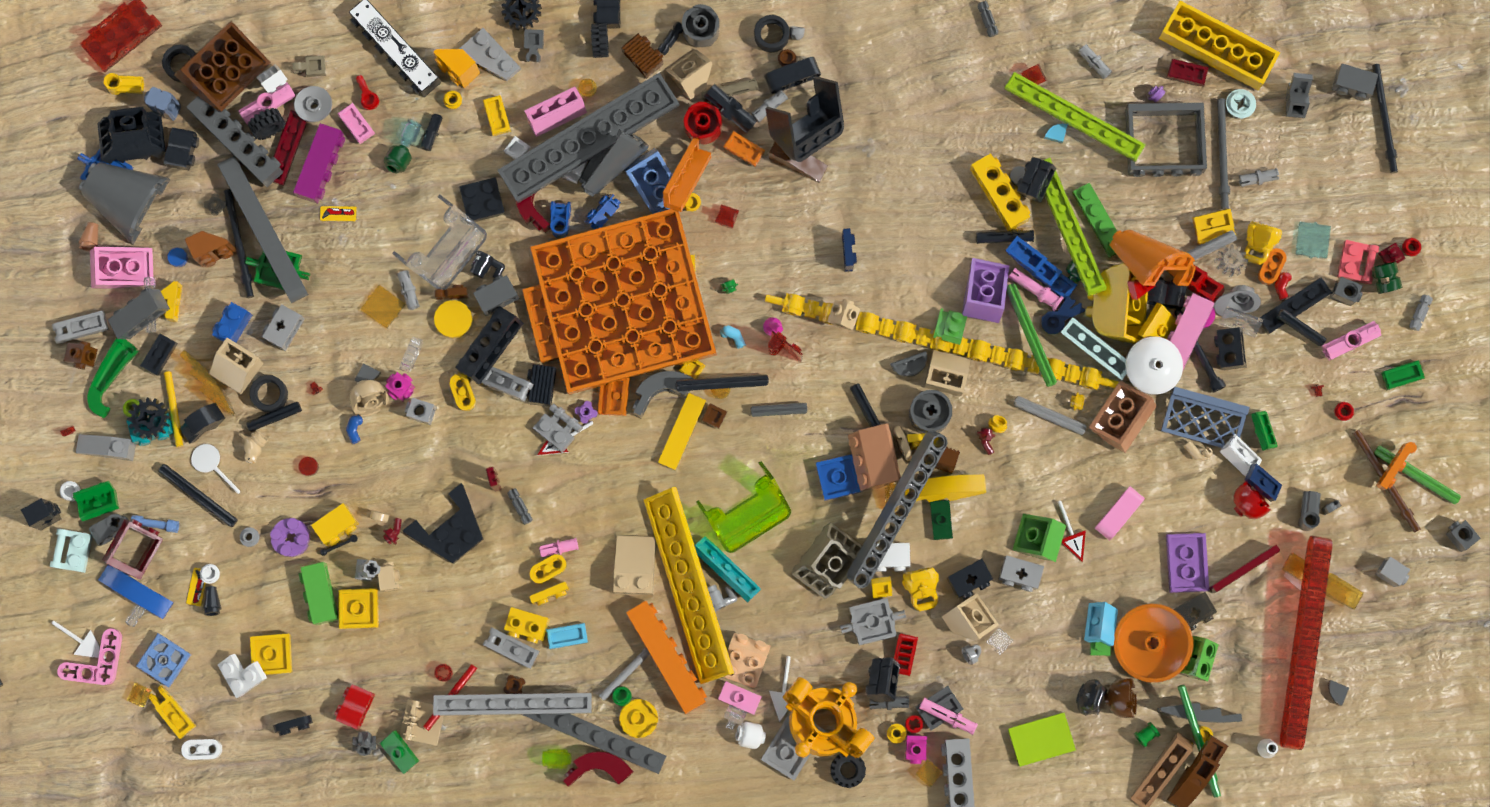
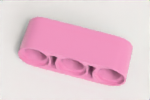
(1119, 513)

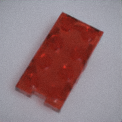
(120, 34)

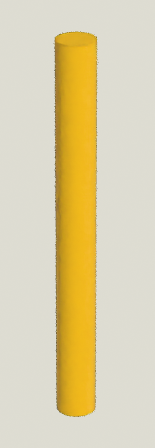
(173, 409)

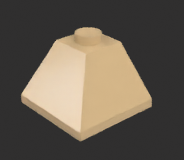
(691, 73)
(970, 619)

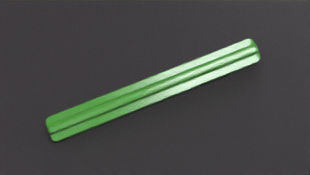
(1420, 477)

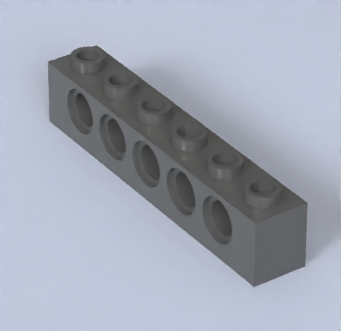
(265, 174)

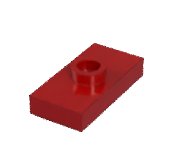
(1136, 289)

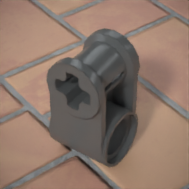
(106, 529)

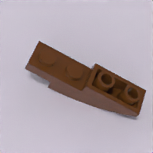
(1199, 773)

